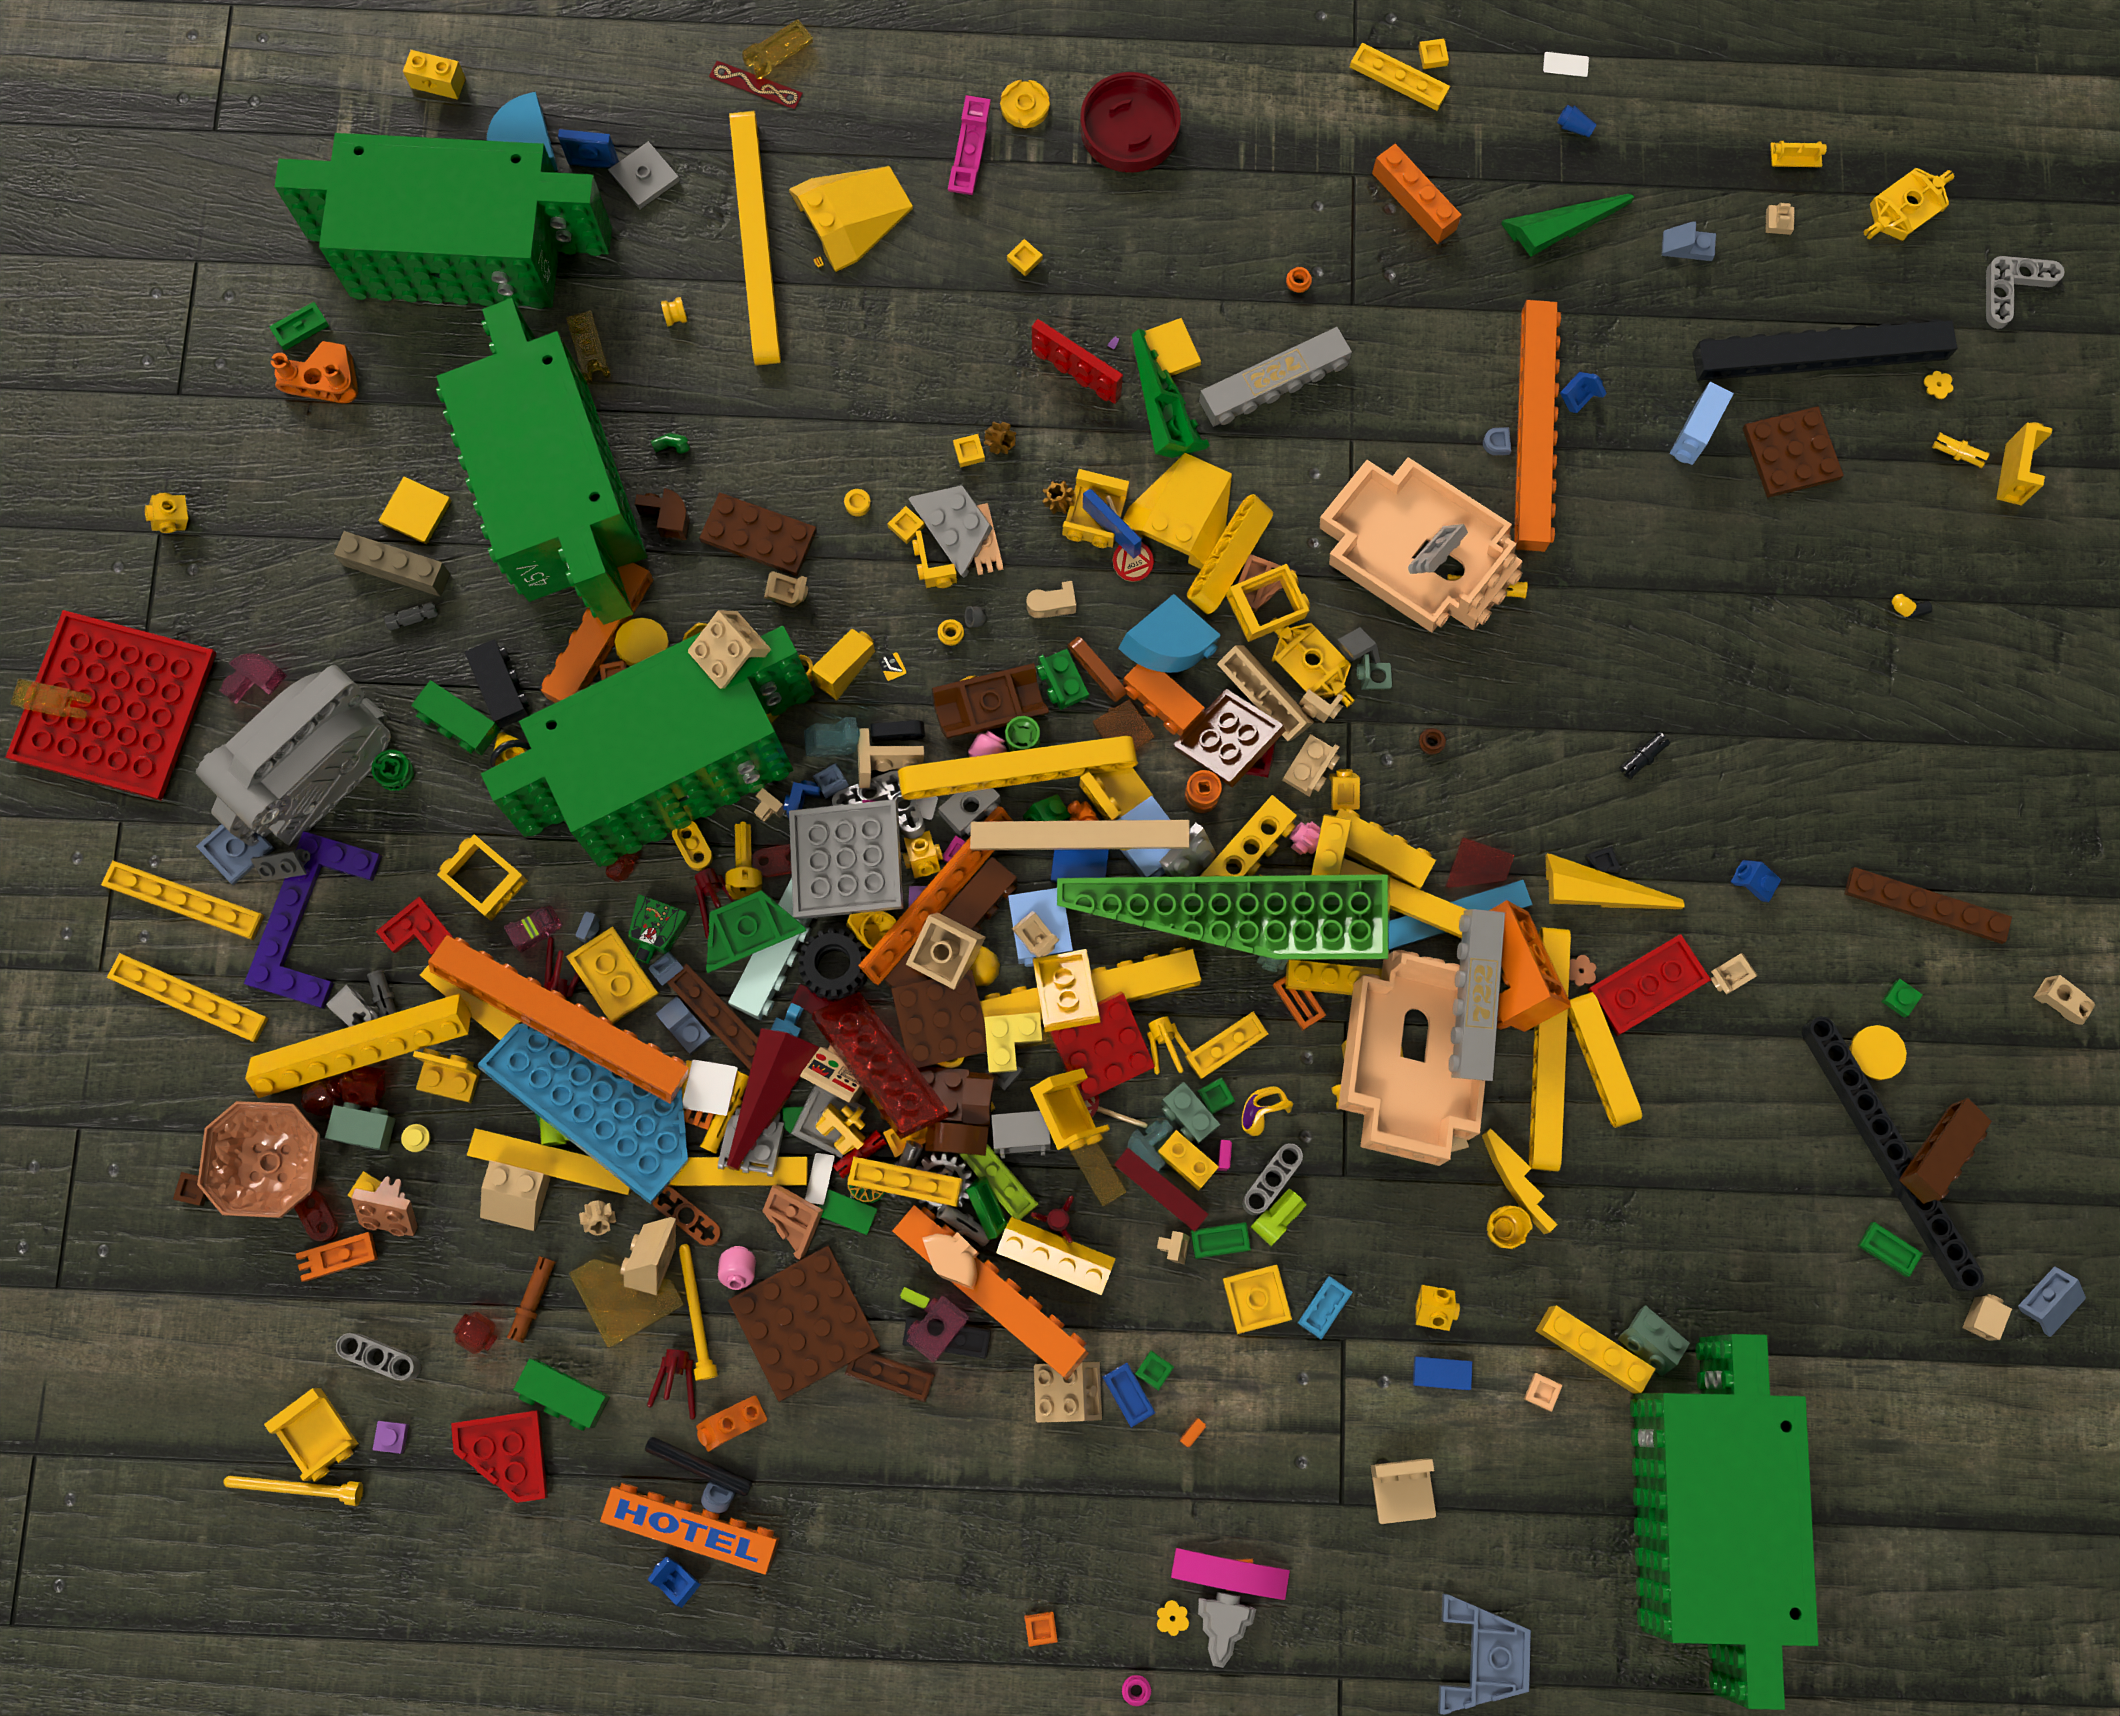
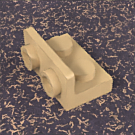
(1310, 765)

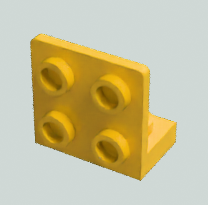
(1114, 792)
(447, 1077)

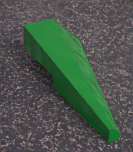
(1547, 227)
(1169, 424)

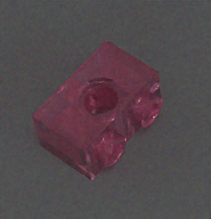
(953, 1322)

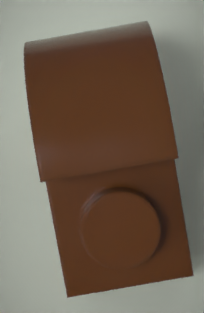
(671, 513)
(956, 1138)

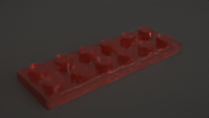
(880, 1065)

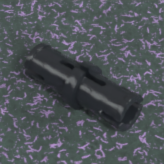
(1644, 755)

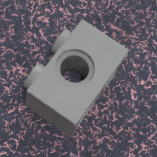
(958, 818)

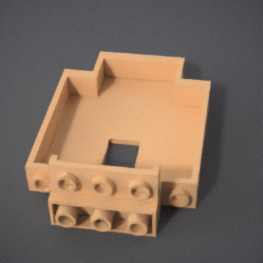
(1386, 522)
(1407, 1103)

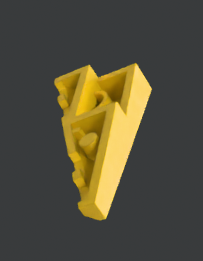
(1587, 886)

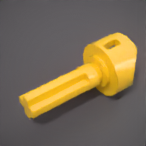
(743, 874)

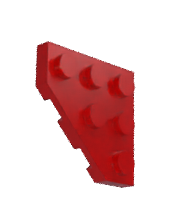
(505, 1452)

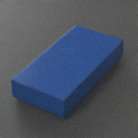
(1442, 1373)
(1128, 1395)

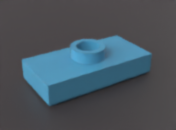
(1324, 1307)

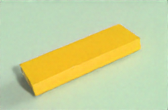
(1226, 1045)

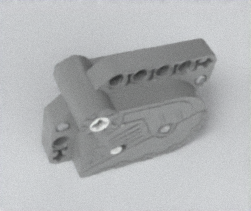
(295, 758)

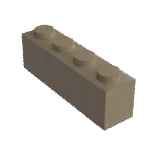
(392, 563)

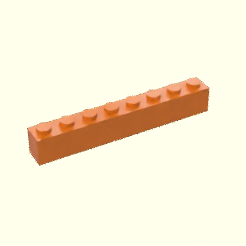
(1003, 1301)

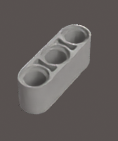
(1278, 1167)
(365, 1354)

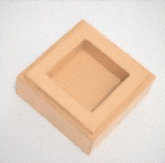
(1543, 1392)

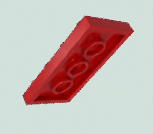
(1076, 361)
(1649, 984)

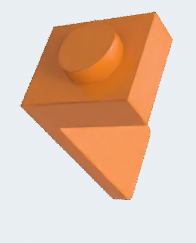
(730, 1423)

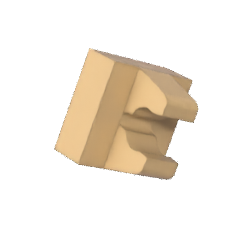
(1780, 219)
(768, 806)
(1176, 1246)

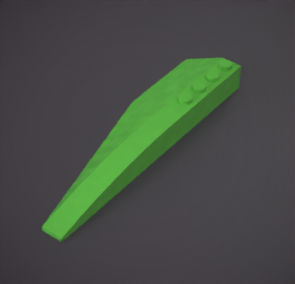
(1251, 914)

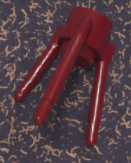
(709, 884)
(556, 983)
(1057, 1219)
(675, 1363)

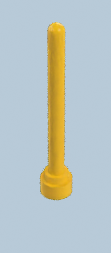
(704, 1366)
(348, 1493)

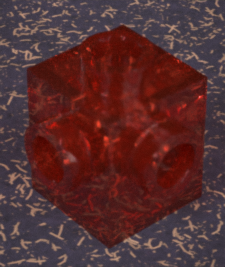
(363, 1086)

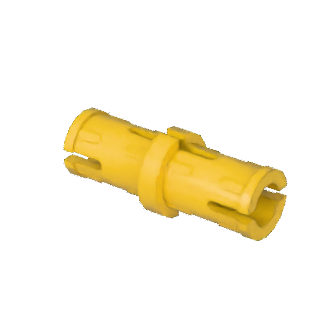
(1960, 450)

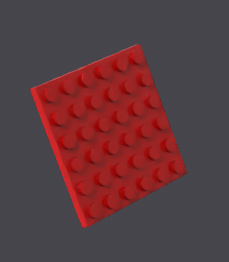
(138, 708)

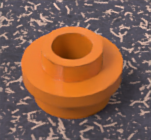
(1299, 273)

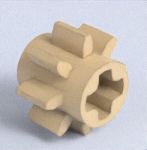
(597, 1217)

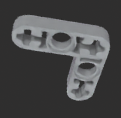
(2012, 276)
(886, 791)

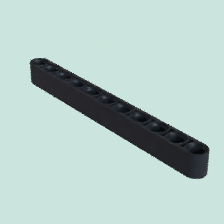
(1878, 1146)

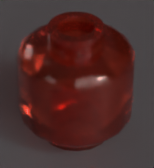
(321, 1096)
(475, 1332)

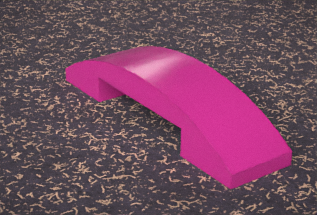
(970, 145)
(1230, 1574)

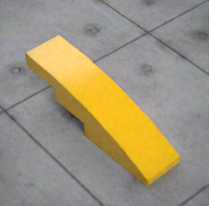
(1512, 1172)

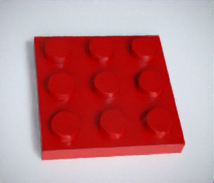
(1106, 1050)

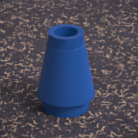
(1576, 121)

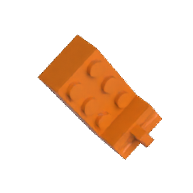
(1532, 980)

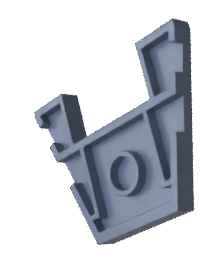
(1497, 1657)

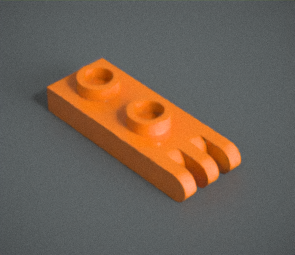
(337, 1256)

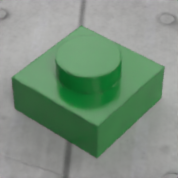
(1902, 998)

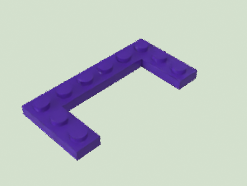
(267, 966)

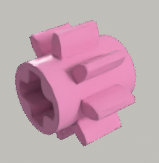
(1305, 838)

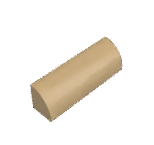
(1264, 691)

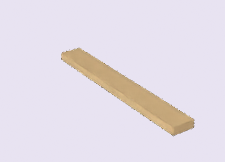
(1080, 835)

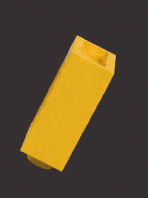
(1244, 613)
(503, 892)

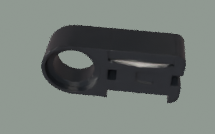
(897, 731)

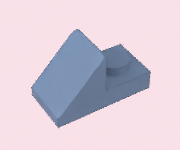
(1688, 243)
(683, 1025)

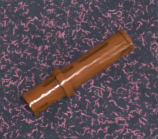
(527, 1310)

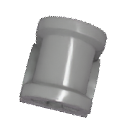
(351, 1007)

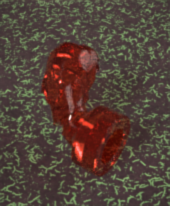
(622, 867)

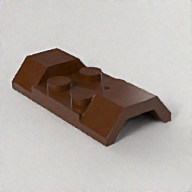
(988, 701)
(963, 1093)

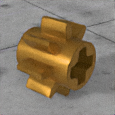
(1000, 438)
(1058, 497)

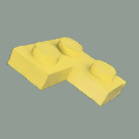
(1004, 1033)

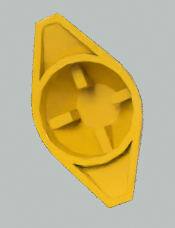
(870, 926)

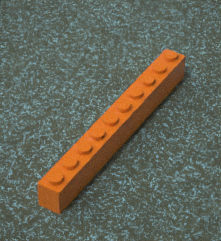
(1536, 426)
(558, 1018)

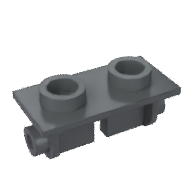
(281, 864)

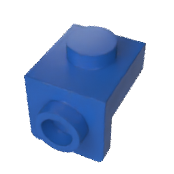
(1581, 390)
(799, 791)
(1757, 879)
(674, 1581)

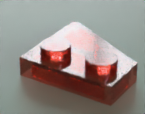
(1478, 865)

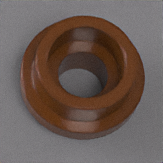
(1435, 734)

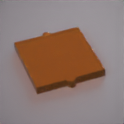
(1124, 721)

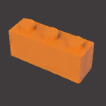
(1163, 698)

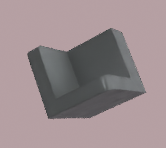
(1357, 644)

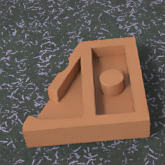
(1253, 567)
(793, 1218)

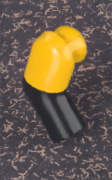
(1908, 608)

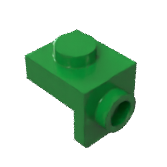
(1047, 810)

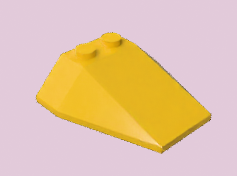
(852, 211)
(1184, 508)

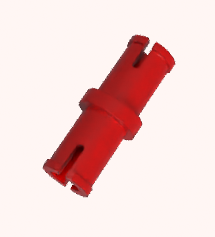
(864, 1152)

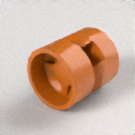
(1203, 791)

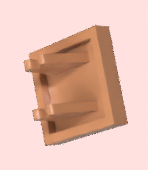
(385, 1209)

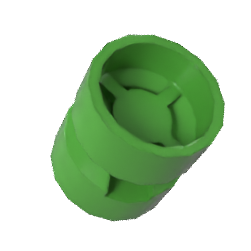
(1022, 734)

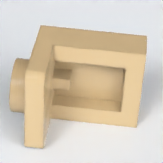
(786, 589)
(1317, 707)
(1035, 935)
(1733, 974)

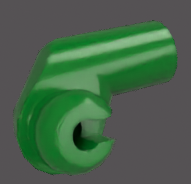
(671, 440)

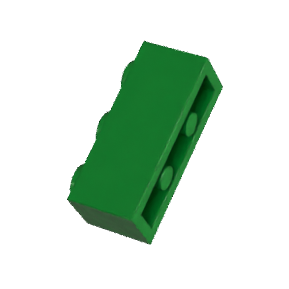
(455, 718)
(561, 1394)

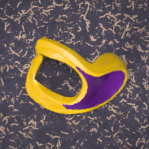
(1253, 1114)

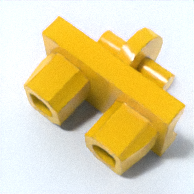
(833, 1118)

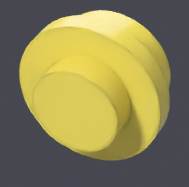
(415, 1138)

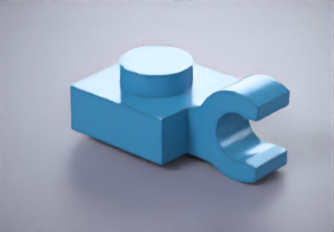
(789, 1023)

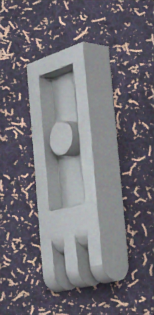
(1438, 549)

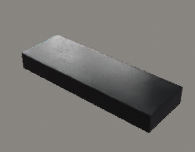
(967, 1342)

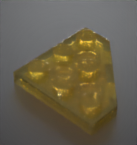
(620, 1309)

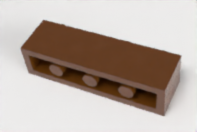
(1946, 1151)

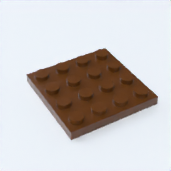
(804, 1323)

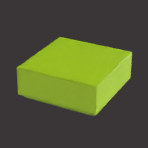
(915, 1298)

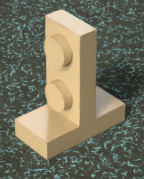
(883, 757)

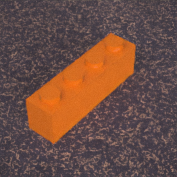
(1416, 193)

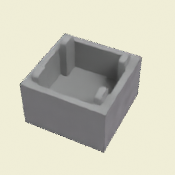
(1020, 1133)

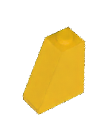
(843, 663)

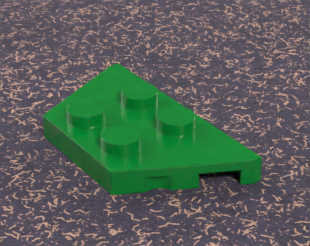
(747, 928)

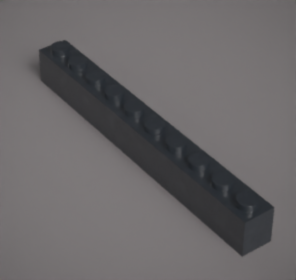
(1824, 350)

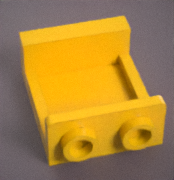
(2016, 480)
(1079, 523)
(1066, 1111)
(313, 1434)

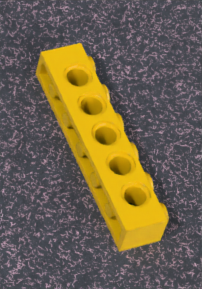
(1271, 813)

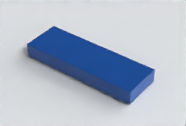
(1112, 523)

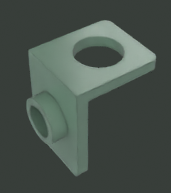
(1364, 670)

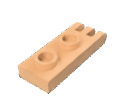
(990, 549)

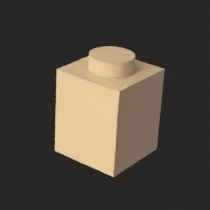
(1987, 1317)

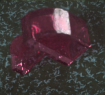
(251, 670)

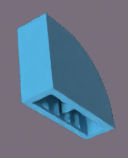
(521, 122)
(1170, 638)

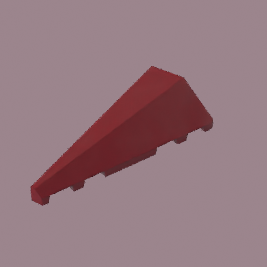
(773, 1073)

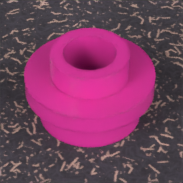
(1129, 1697)

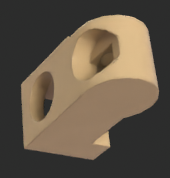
(1052, 603)
(2065, 998)

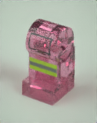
(533, 928)

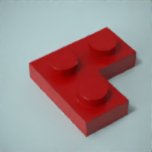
(412, 922)

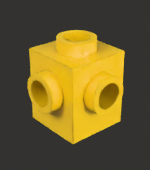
(167, 512)
(924, 859)
(1436, 1308)

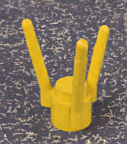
(1163, 1032)

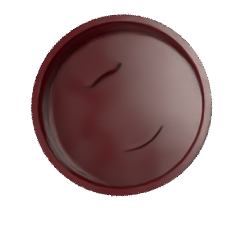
(1130, 122)

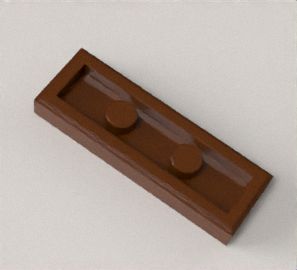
(891, 1375)

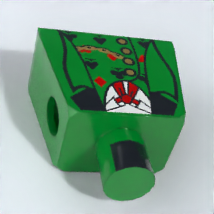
(655, 927)

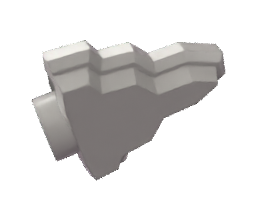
(1224, 1624)

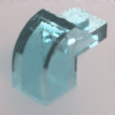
(832, 739)
(1144, 1145)

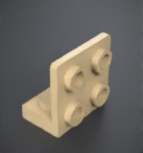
(726, 646)
(1068, 1399)
(1403, 1490)

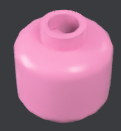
(987, 744)
(736, 1267)

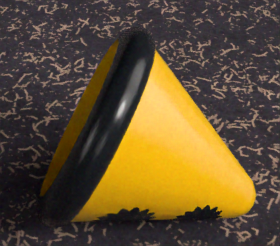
(507, 748)

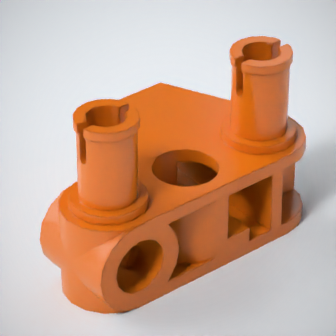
(323, 376)

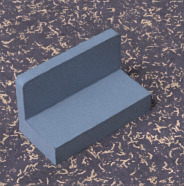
(2053, 1300)

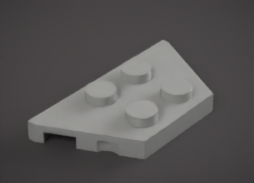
(954, 523)

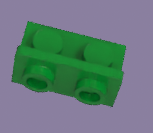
(1062, 678)

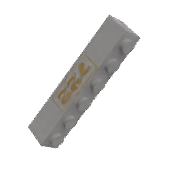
(1275, 377)
(1477, 995)

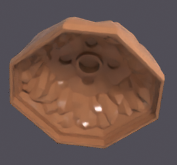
(259, 1159)

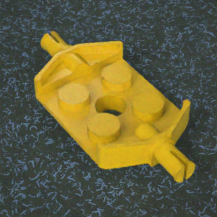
(1896, 215)
(1323, 679)

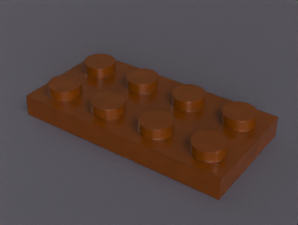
(758, 534)

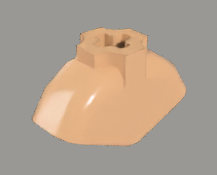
(952, 1258)

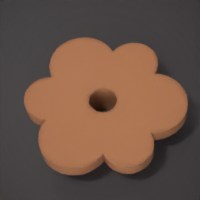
(1587, 975)

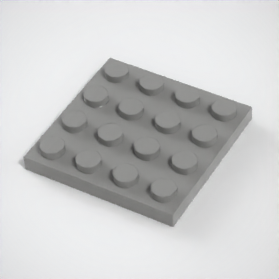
(845, 859)

